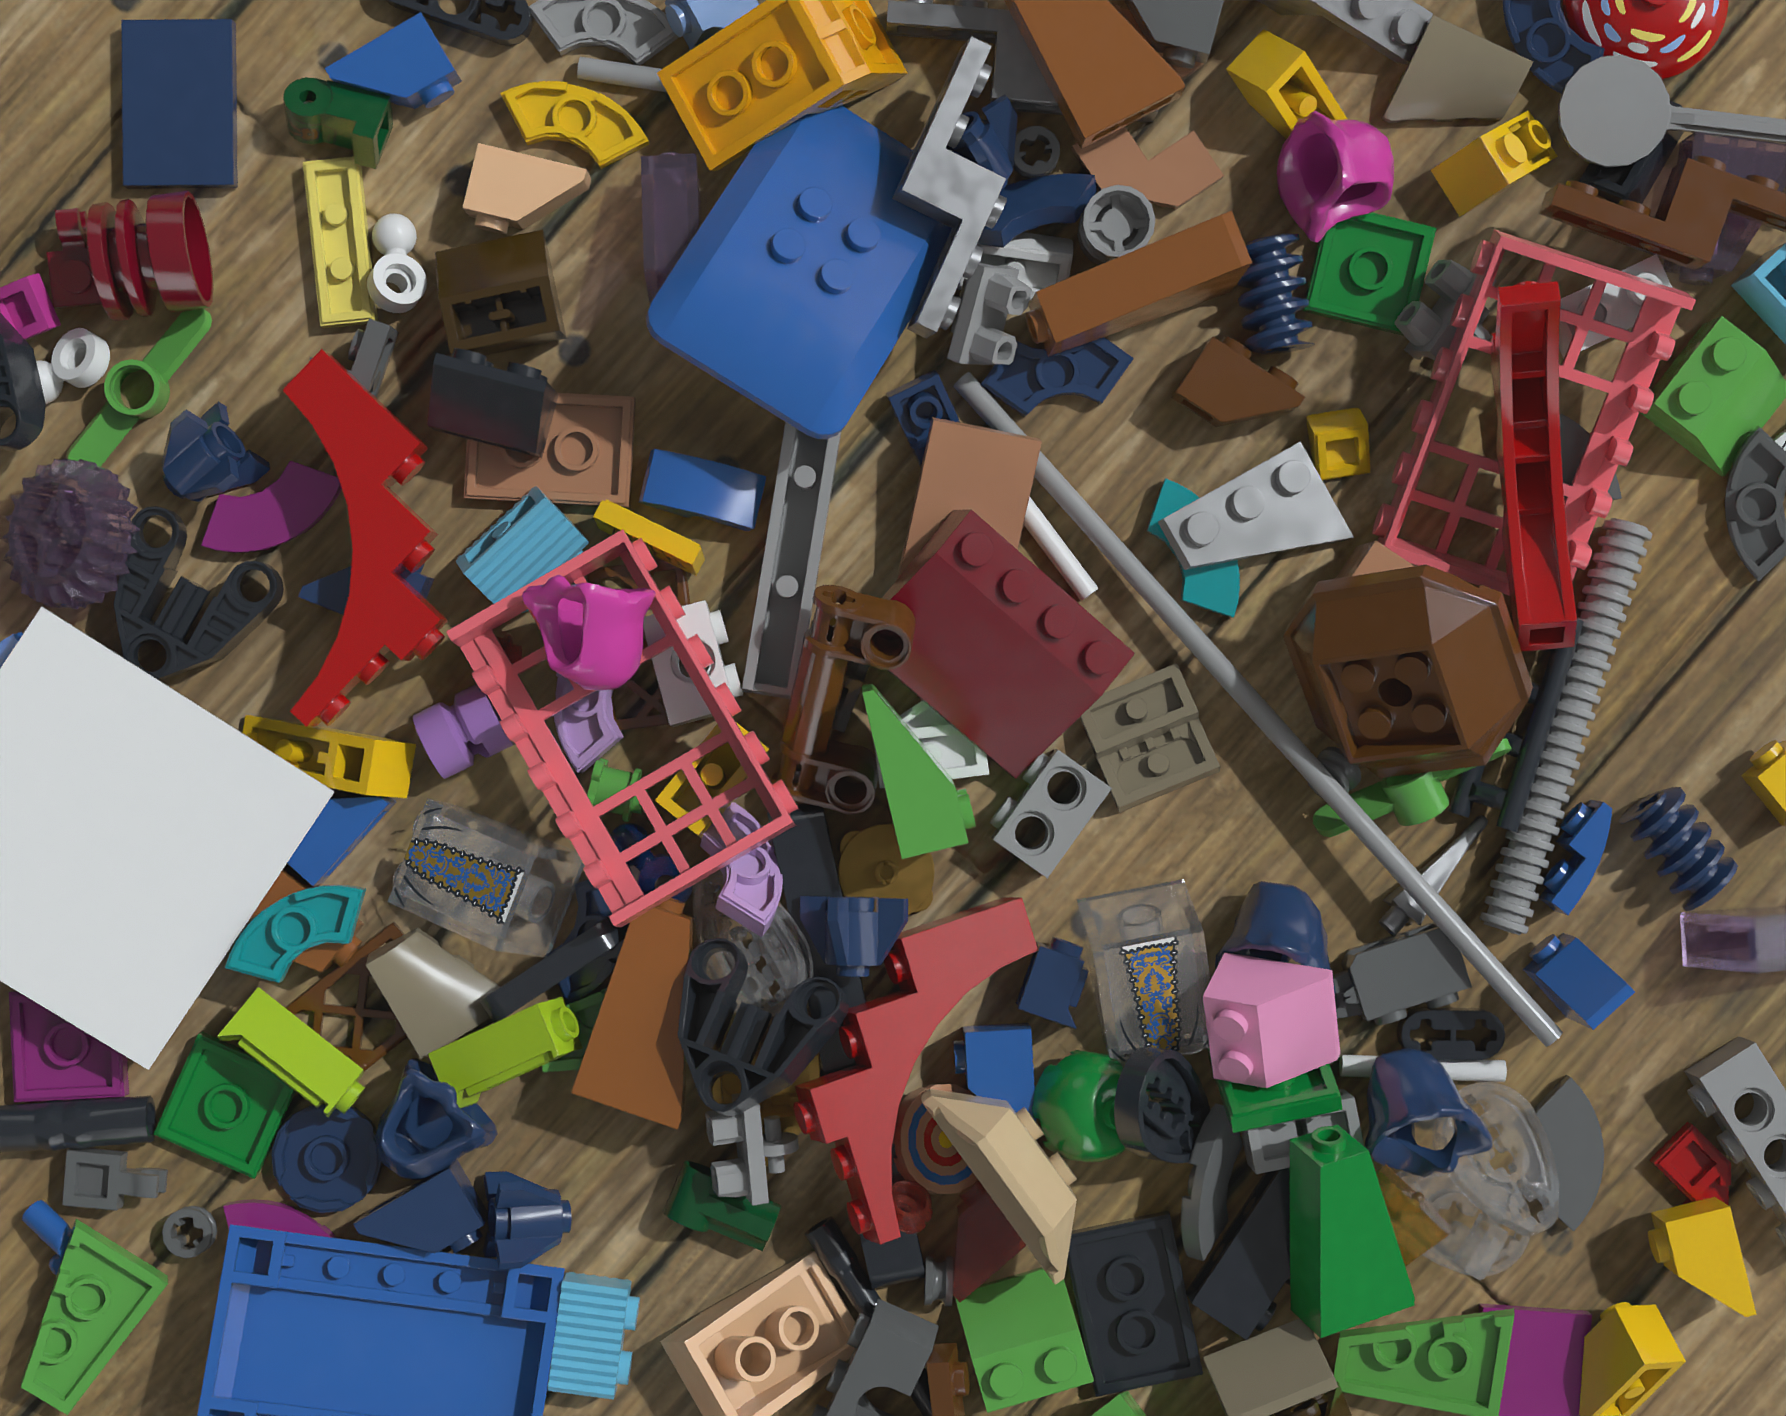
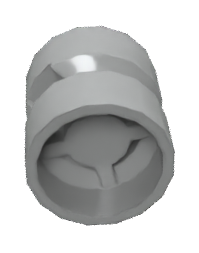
(1115, 223)

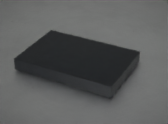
(1132, 1304)

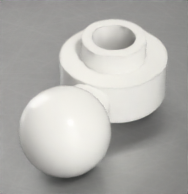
(395, 238)
(77, 359)

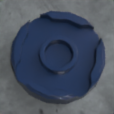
(326, 1160)

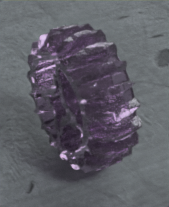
(70, 534)

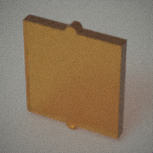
(1412, 1218)

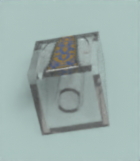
(486, 879)
(1147, 968)

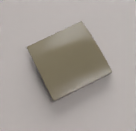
(1149, 738)

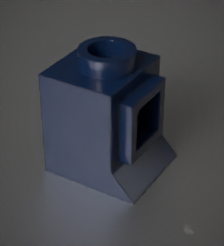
(1053, 981)

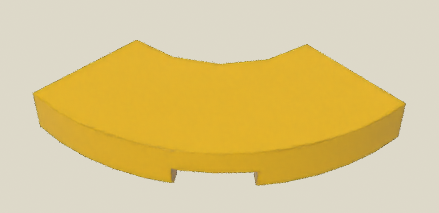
(575, 116)

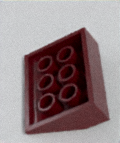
(999, 643)

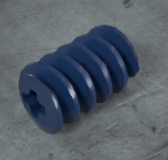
(1272, 297)
(1682, 844)

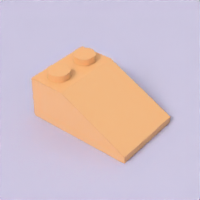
(763, 1342)

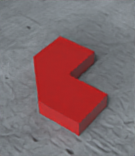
(1694, 1165)

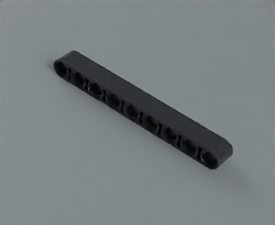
(810, 870)

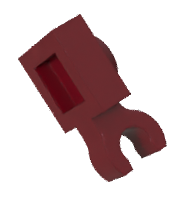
(70, 269)

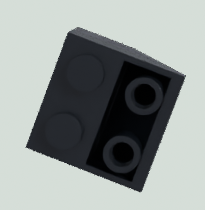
(491, 404)

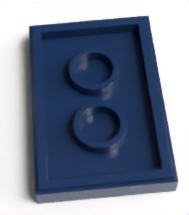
(179, 103)

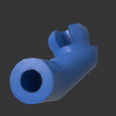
(50, 1229)

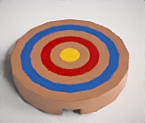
(925, 1150)

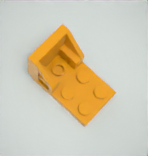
(776, 69)

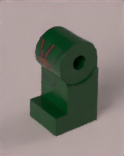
(339, 117)

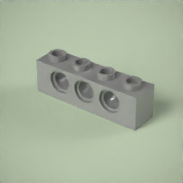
(1717, 1085)

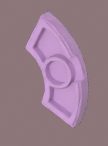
(586, 726)
(752, 881)

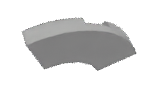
(621, 25)

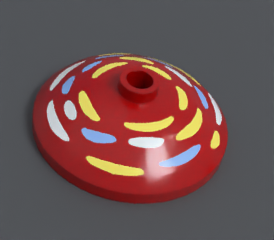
(1661, 33)

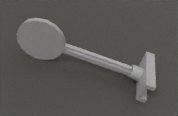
(1620, 111)

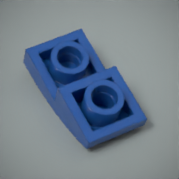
(702, 489)
(1585, 839)

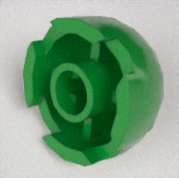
(1078, 1106)

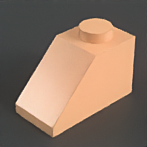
(518, 188)

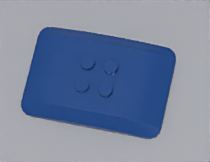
(803, 272)

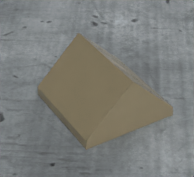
(1270, 1371)

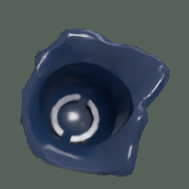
(1279, 925)
(1414, 1088)
(426, 1128)

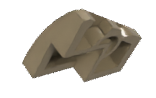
(1456, 78)
(429, 989)

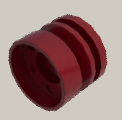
(139, 258)

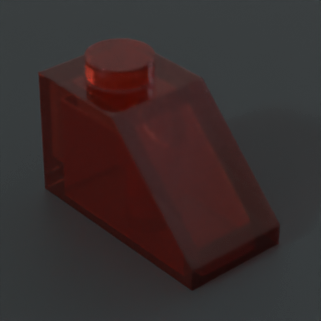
(981, 1240)

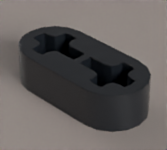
(1451, 1020)

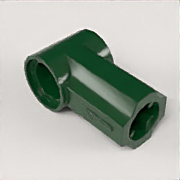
(699, 1208)

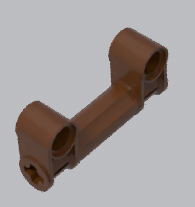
(818, 692)

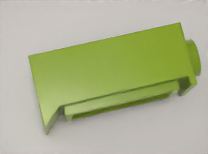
(507, 1049)
(295, 1053)

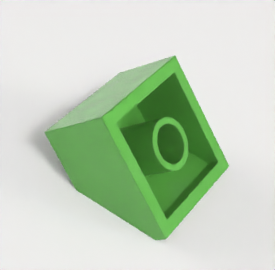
(1717, 393)
(1023, 1339)

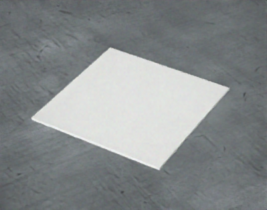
(128, 837)

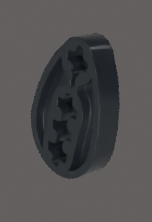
(1184, 1105)

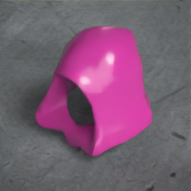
(1333, 172)
(590, 630)

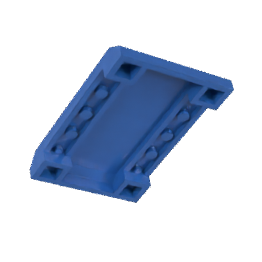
(375, 1331)

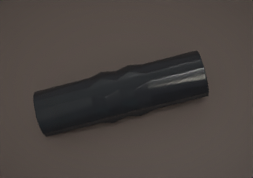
(77, 1123)

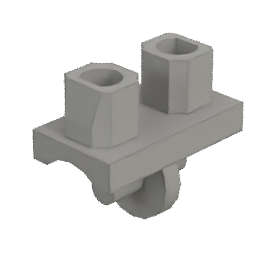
(982, 316)
(1429, 328)
(748, 1172)

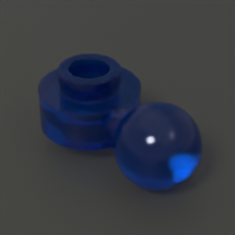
(648, 864)

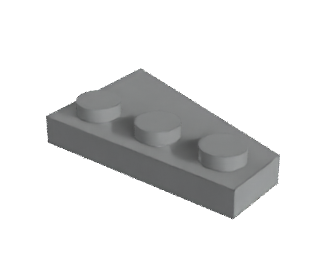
(1259, 513)

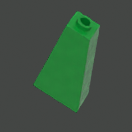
(1341, 1236)

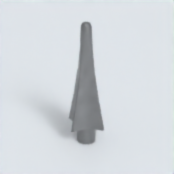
(1436, 873)

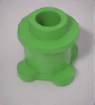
(609, 781)

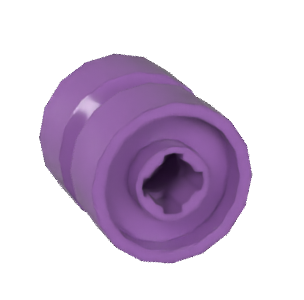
(461, 731)

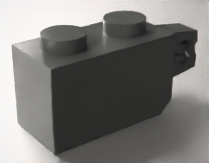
(1398, 974)

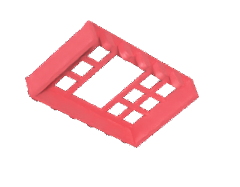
(1608, 443)
(556, 779)

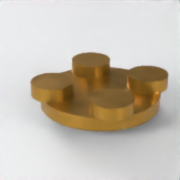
(874, 868)

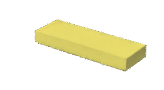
(339, 241)

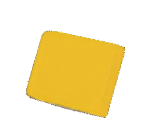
(1339, 443)

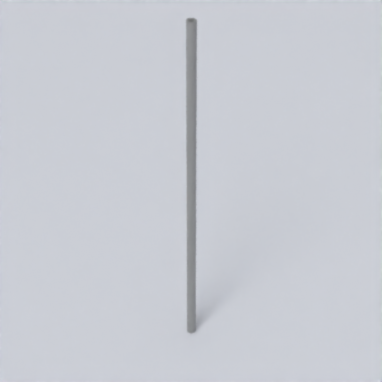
(1270, 723)

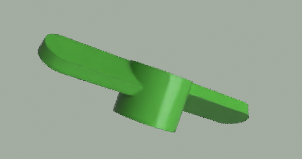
(163, 360)
(1410, 797)

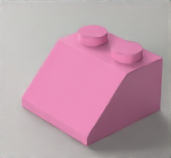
(1269, 1020)

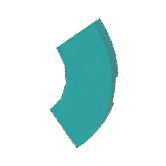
(1210, 586)
(293, 926)

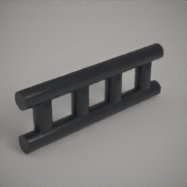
(1526, 748)

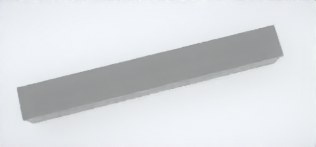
(790, 561)

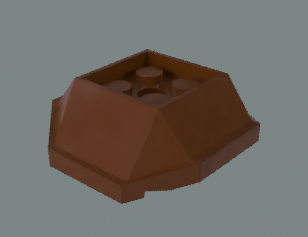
(1442, 641)

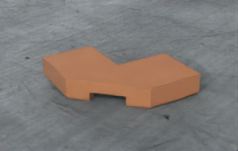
(1165, 179)

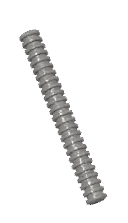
(1601, 615)

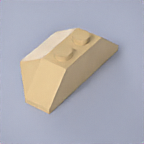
(1013, 1170)

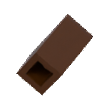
(1232, 389)

